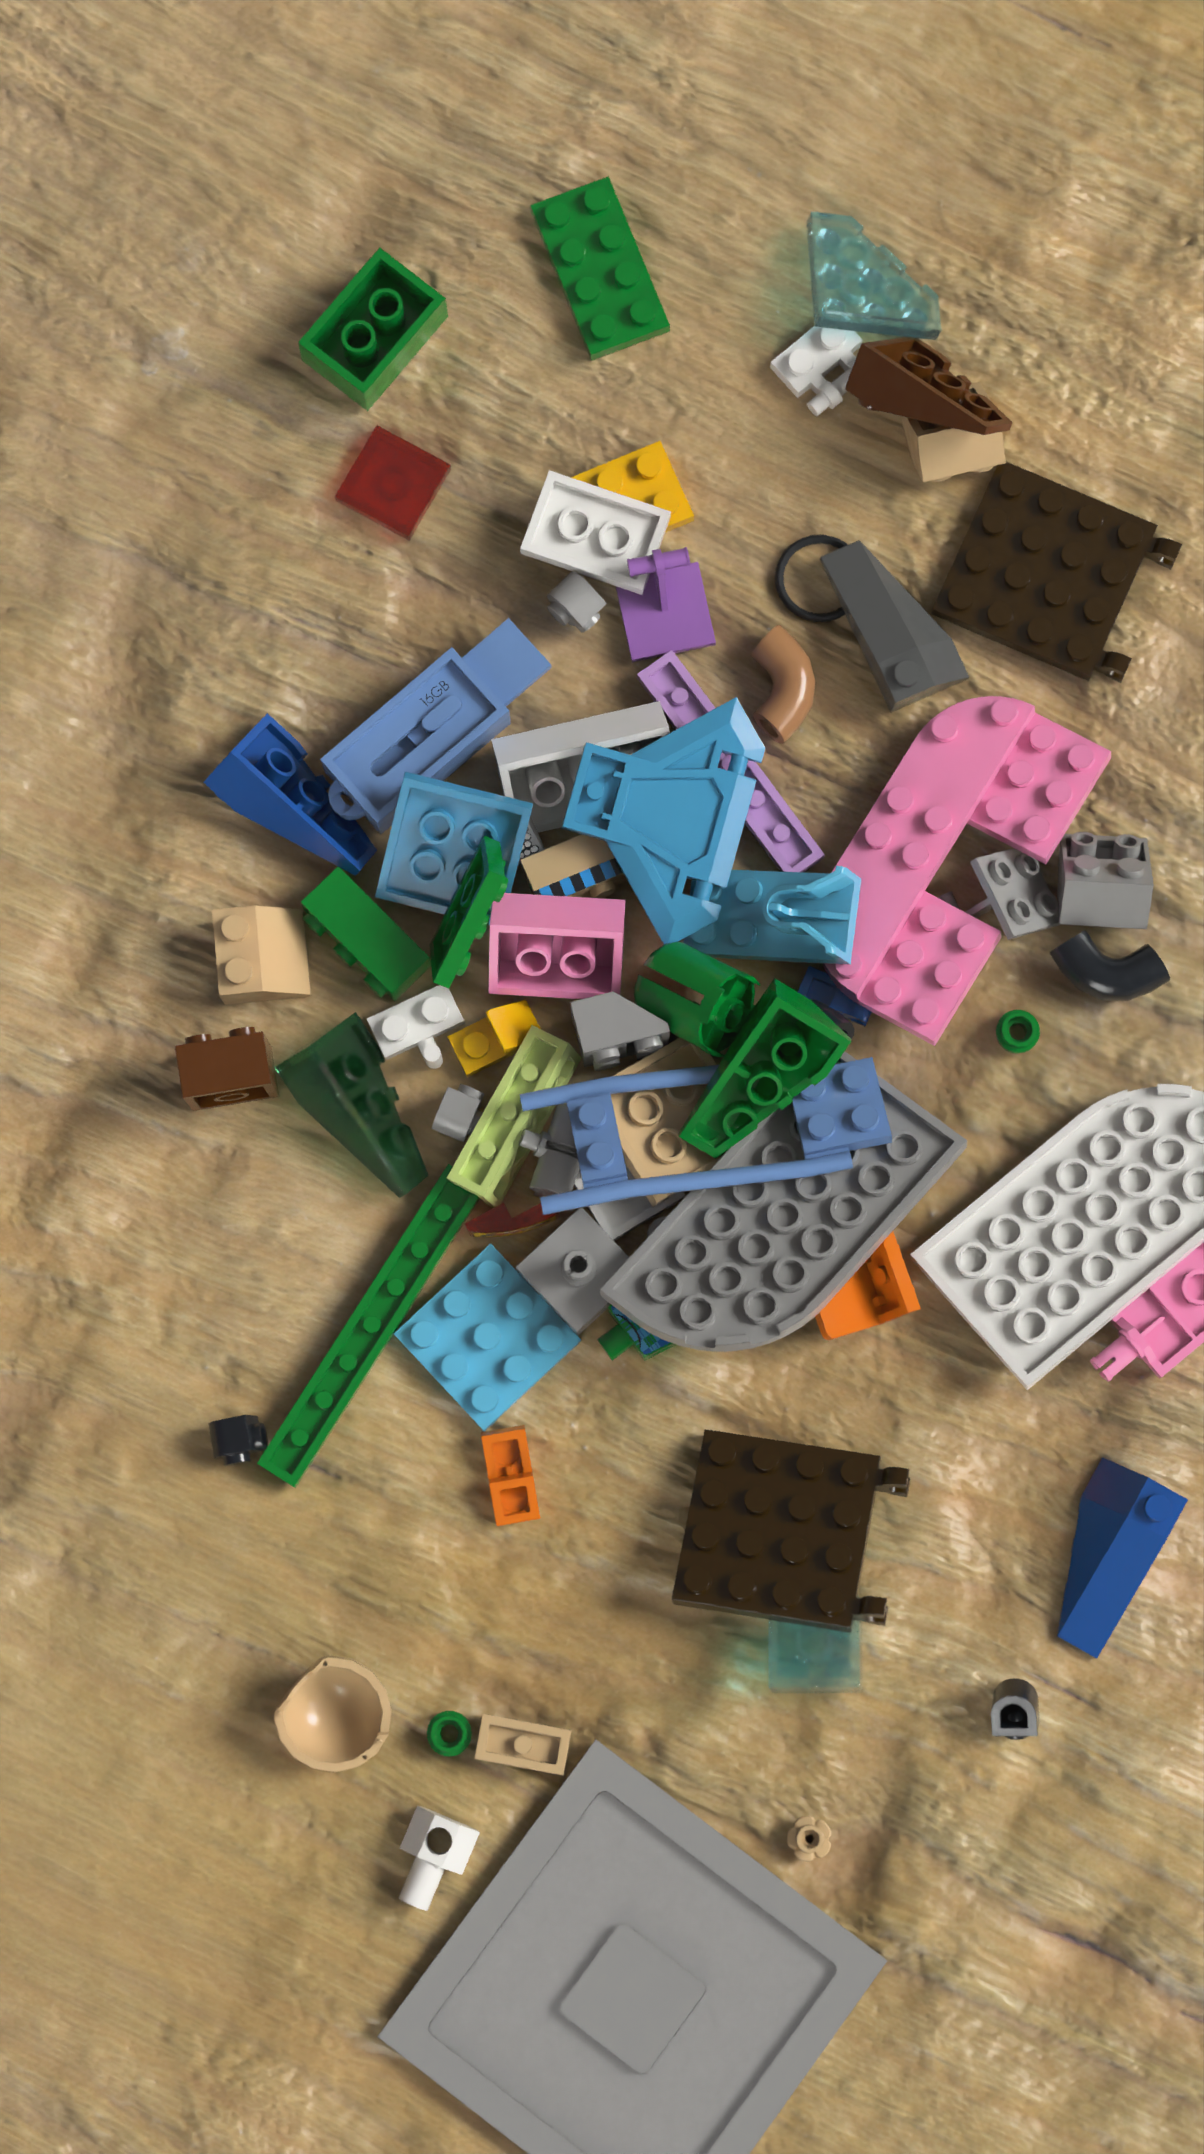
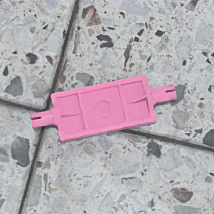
(1161, 1322)

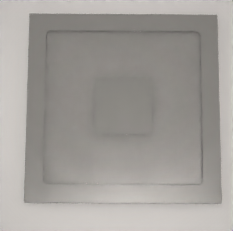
(631, 1982)

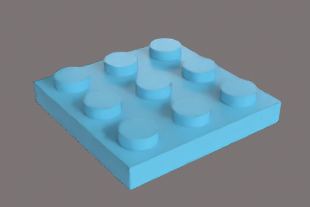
(487, 1337)

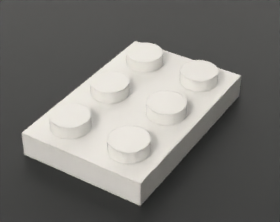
(593, 531)

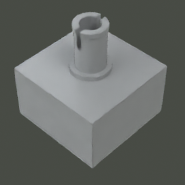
(573, 1268)

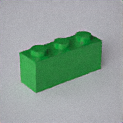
(364, 935)

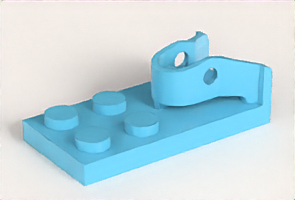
(783, 917)

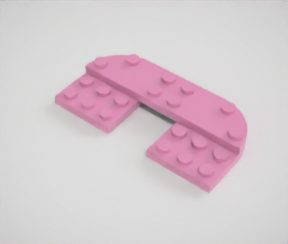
(972, 765)

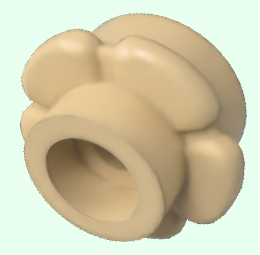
(808, 1851)

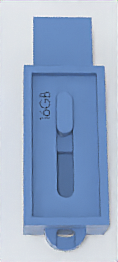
(432, 724)

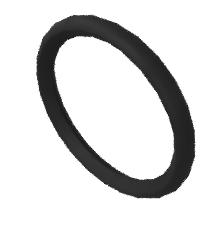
(779, 578)

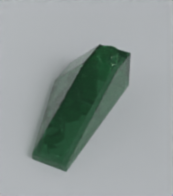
(346, 1092)

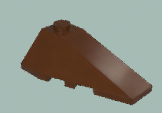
(915, 382)

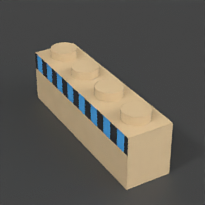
(573, 869)

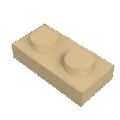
(523, 1744)

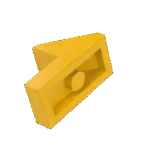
(492, 1037)

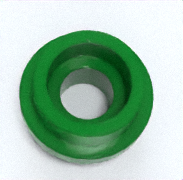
(1027, 1022)
(434, 1733)

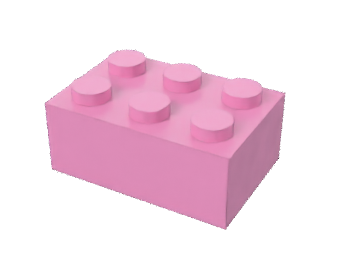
(556, 946)

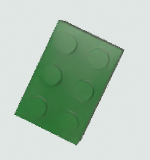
(373, 329)

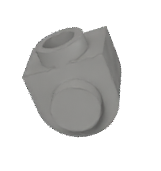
(575, 602)
(458, 1112)

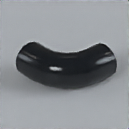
(1109, 977)

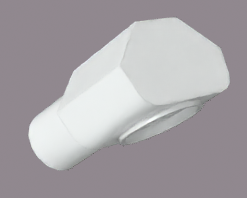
(430, 1865)

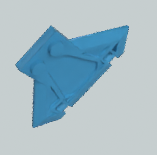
(671, 813)

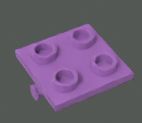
(670, 610)

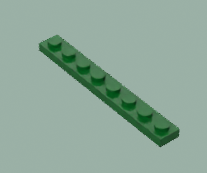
(368, 1330)

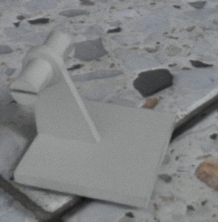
(1014, 892)

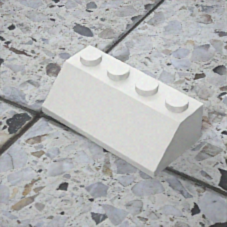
(543, 762)

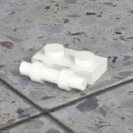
(811, 359)

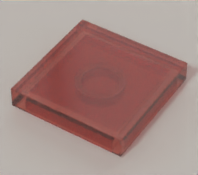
(393, 482)

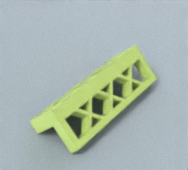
(493, 1150)

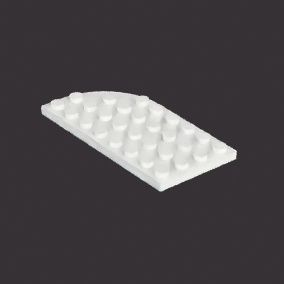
(1077, 1228)

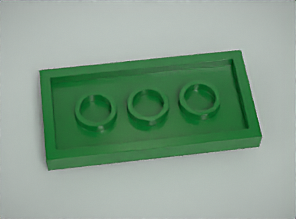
(600, 268)

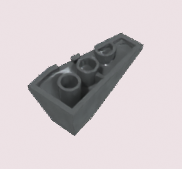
(897, 636)

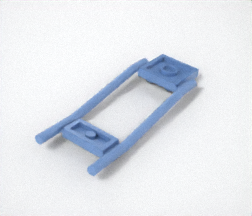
(831, 1120)

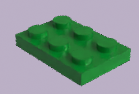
(467, 912)

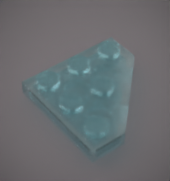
(864, 284)

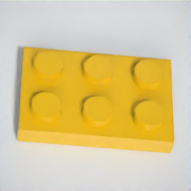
(644, 477)

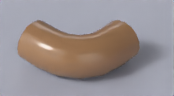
(792, 684)

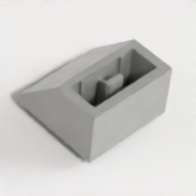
(1104, 881)
(615, 1028)

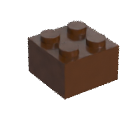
(226, 1069)

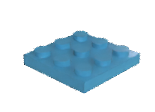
(437, 836)

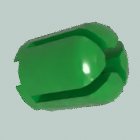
(725, 1003)

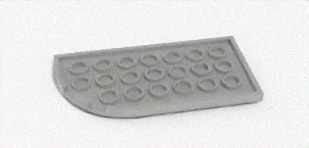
(770, 1255)

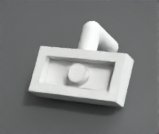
(417, 1024)

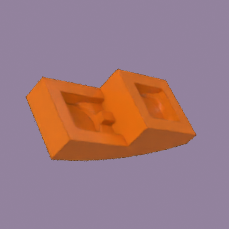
(510, 1475)

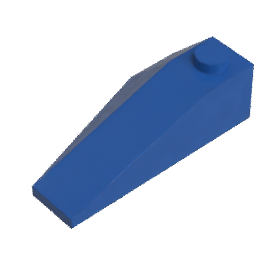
(277, 789)
(1116, 1540)

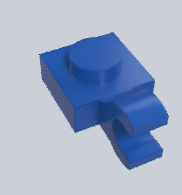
(819, 986)

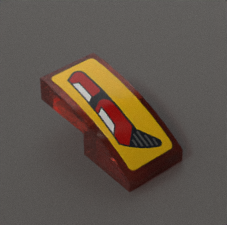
(499, 1223)

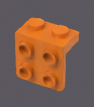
(872, 1296)

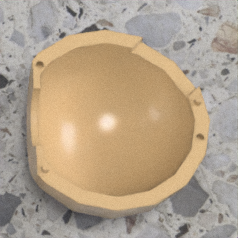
(334, 1715)

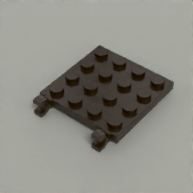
(1049, 571)
(782, 1531)

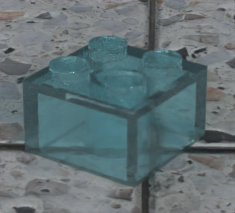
(814, 1659)

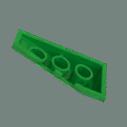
(772, 1059)

